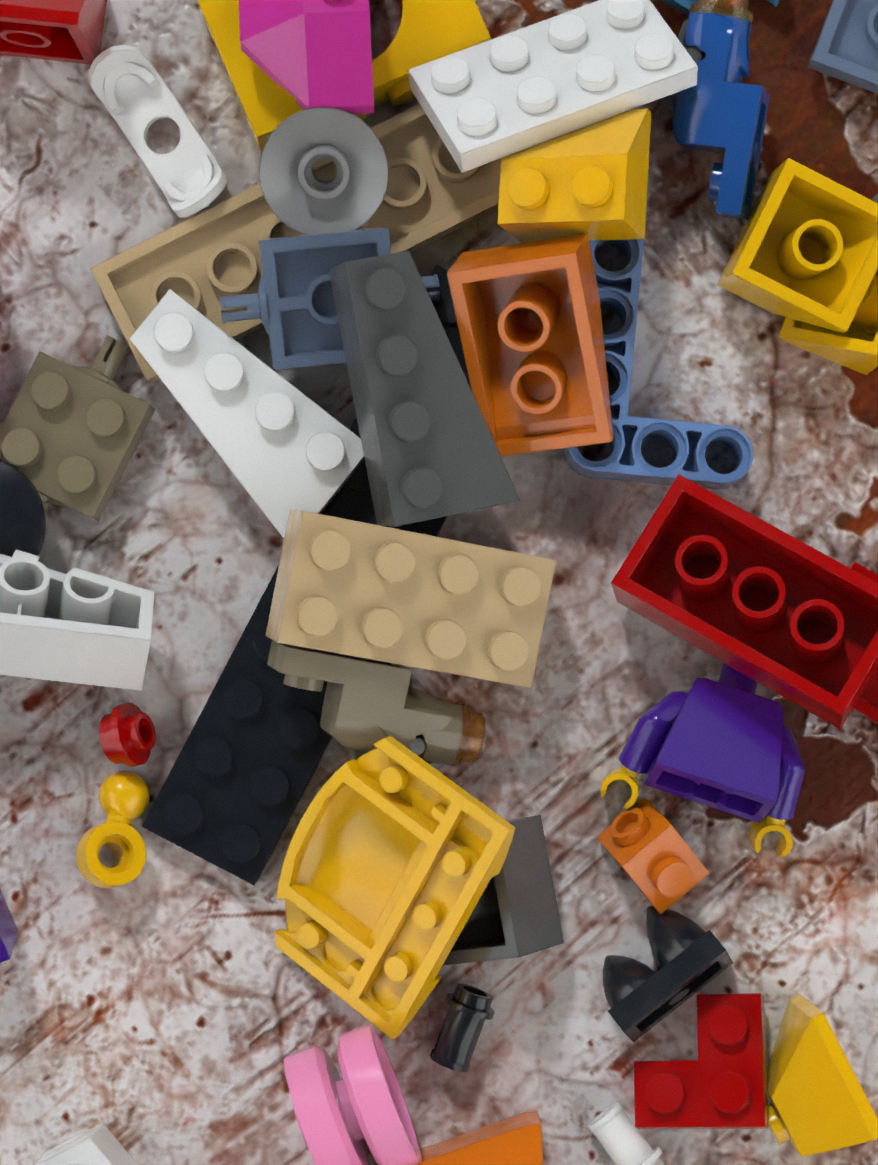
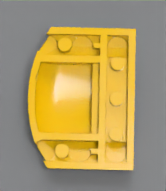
(386, 880)

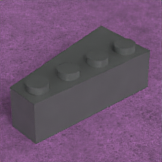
(411, 400)

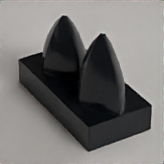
(687, 963)

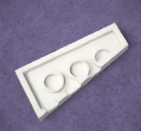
(258, 422)

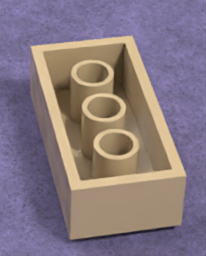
(409, 598)

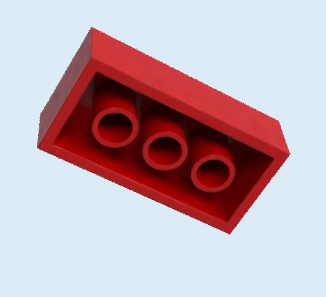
(755, 600)

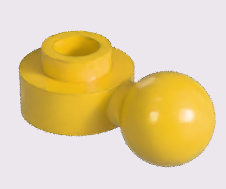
(123, 799)

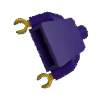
(719, 751)

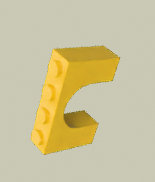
(425, 34)

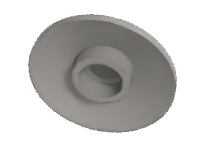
(315, 204)

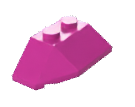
(313, 50)

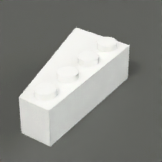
(72, 625)

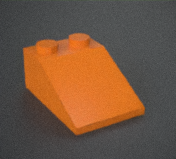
(534, 343)

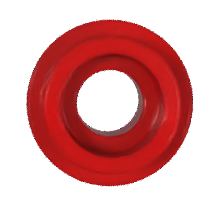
(127, 735)

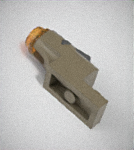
(374, 701)

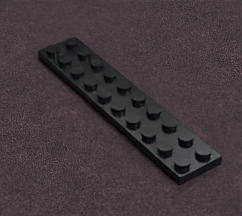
(255, 734)

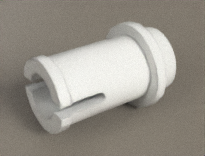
(622, 1139)

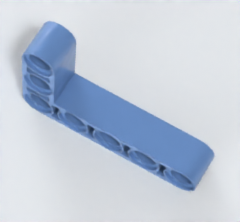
(687, 439)

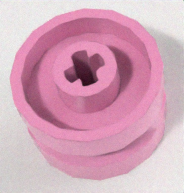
(363, 1104)

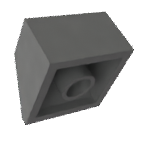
(518, 905)

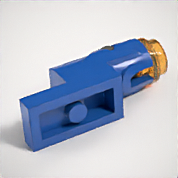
(720, 110)

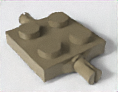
(74, 430)

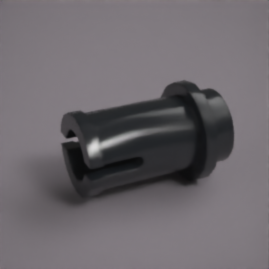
(462, 1027)

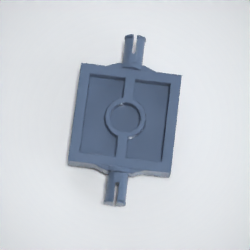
(298, 295)

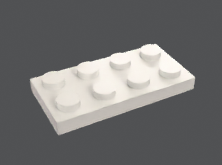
(551, 79)

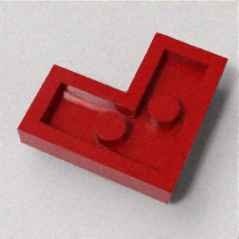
(724, 1084)

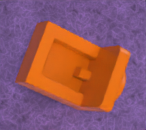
(653, 854)

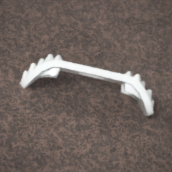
(136, 99)

